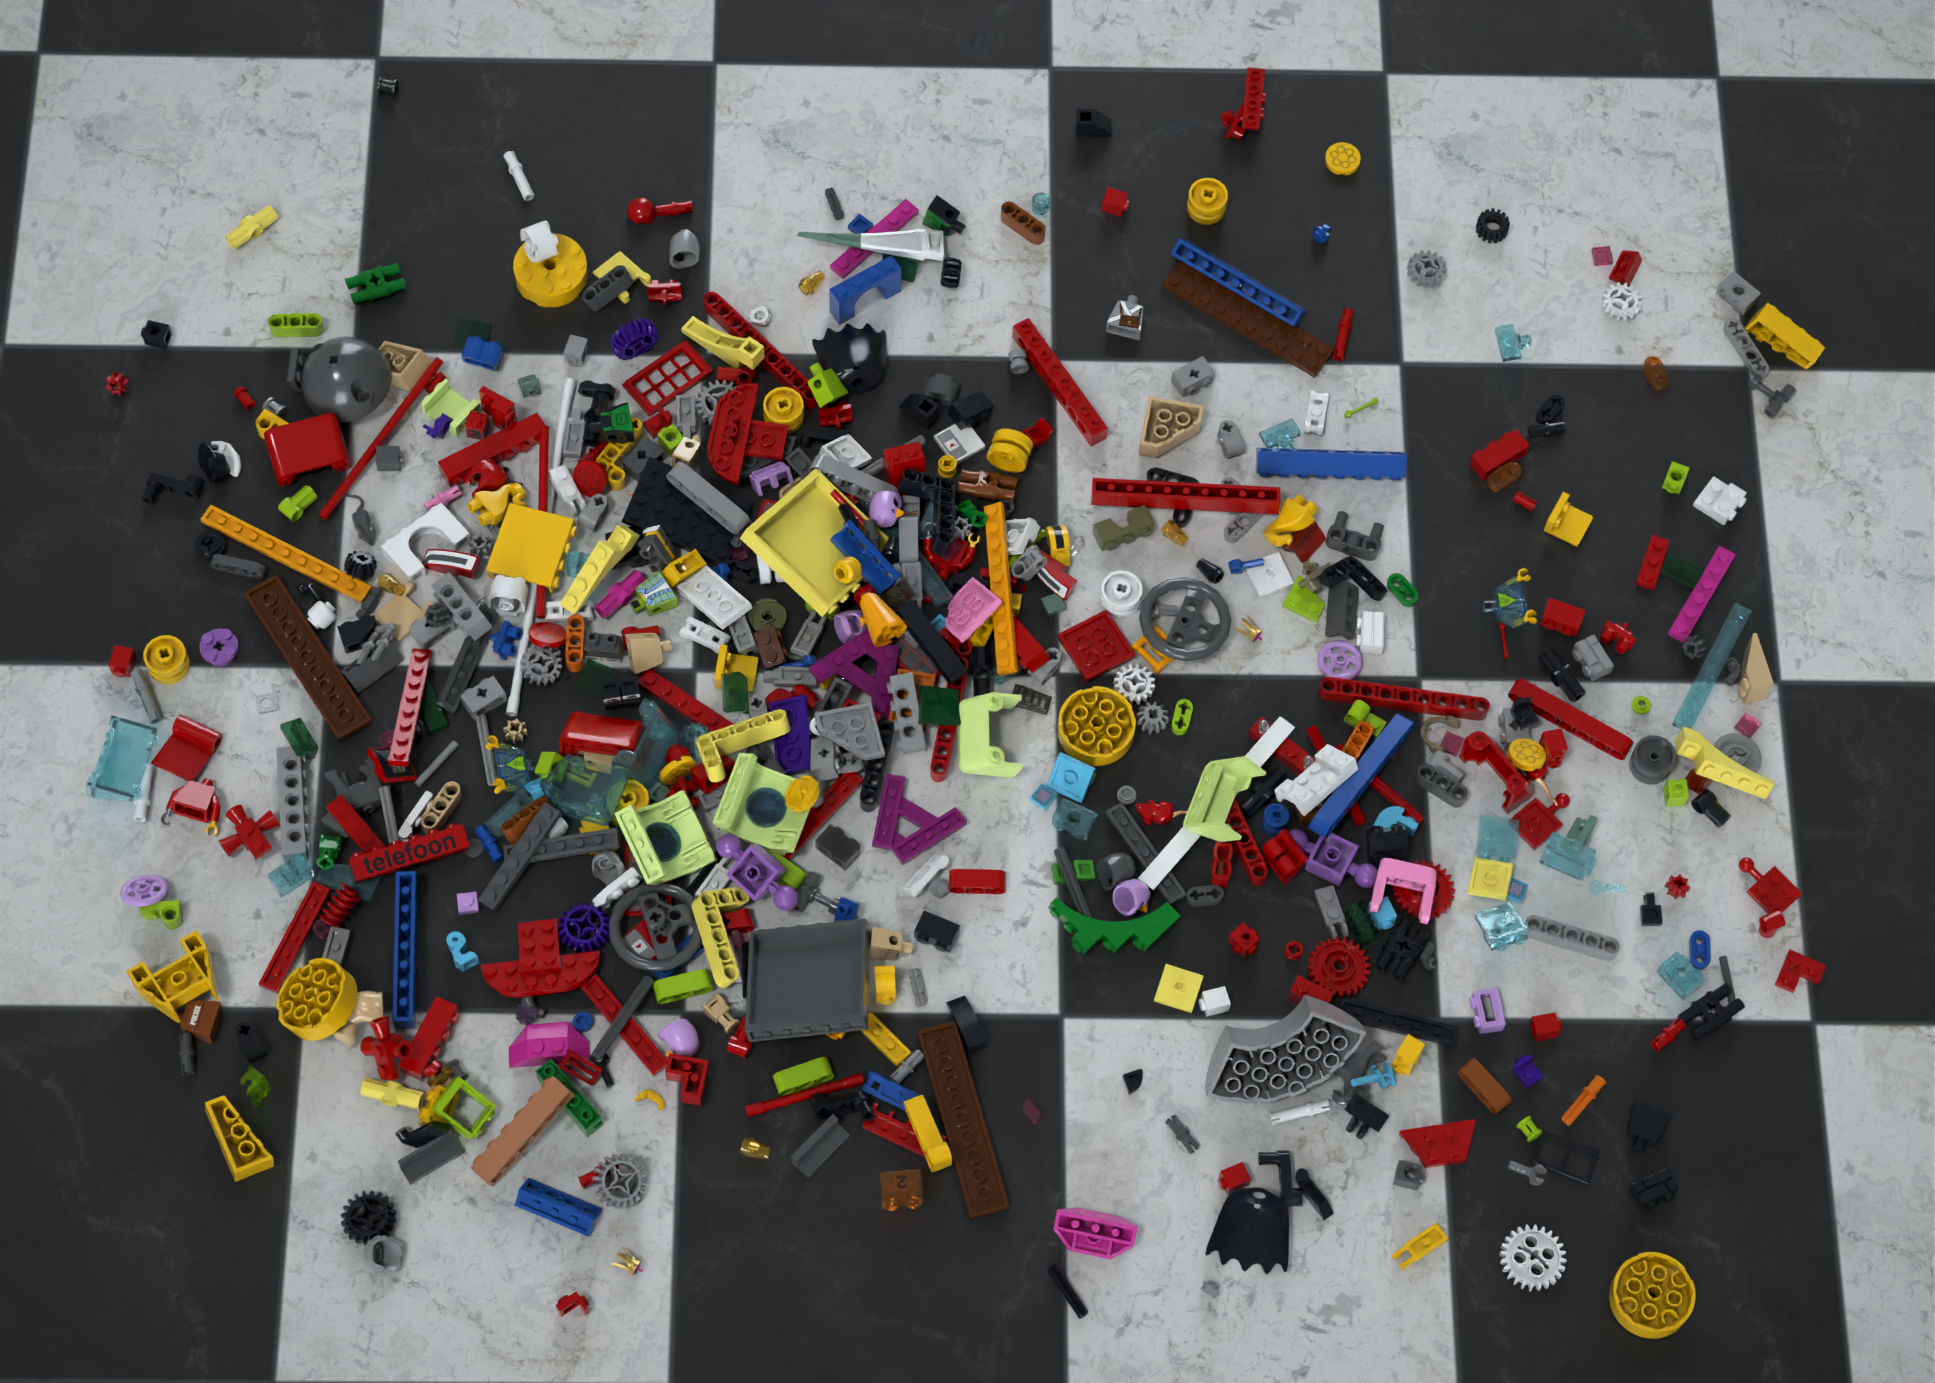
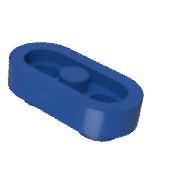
(1699, 951)

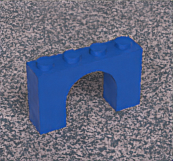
(883, 275)

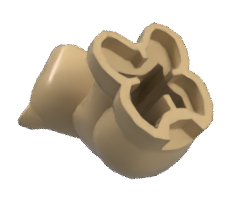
(367, 1008)

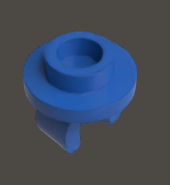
(1320, 233)

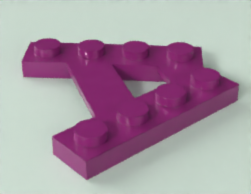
(840, 663)
(931, 831)

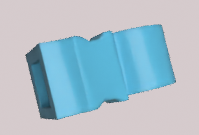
(458, 946)

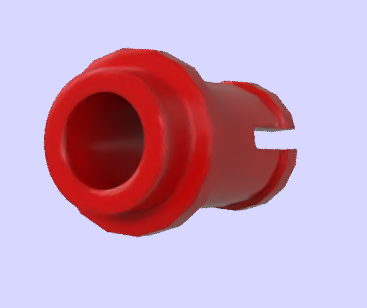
(438, 378)
(242, 394)
(1524, 501)

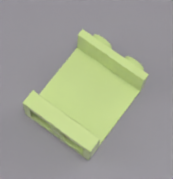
(452, 404)

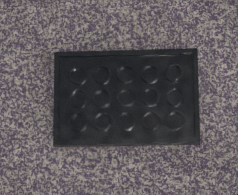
(683, 521)

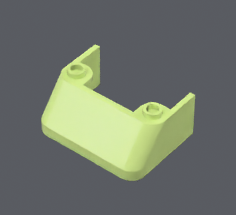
(974, 747)
(1215, 797)

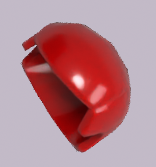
(641, 211)

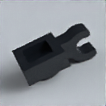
(1650, 913)

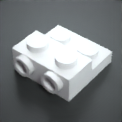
(846, 451)
(1720, 500)
(1020, 533)

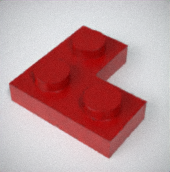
(1798, 966)

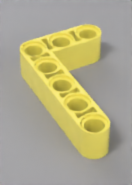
(738, 737)
(713, 933)

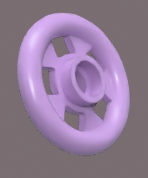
(1343, 646)
(144, 892)

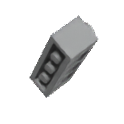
(461, 606)
(905, 683)

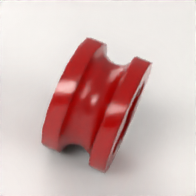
(1293, 957)

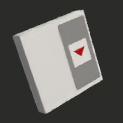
(959, 443)

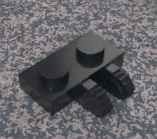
(1366, 1113)

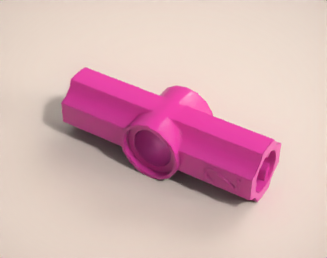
(619, 594)

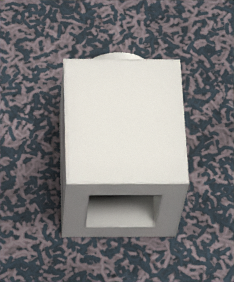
(1214, 1001)

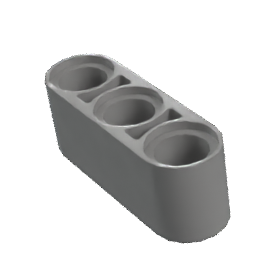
(908, 539)

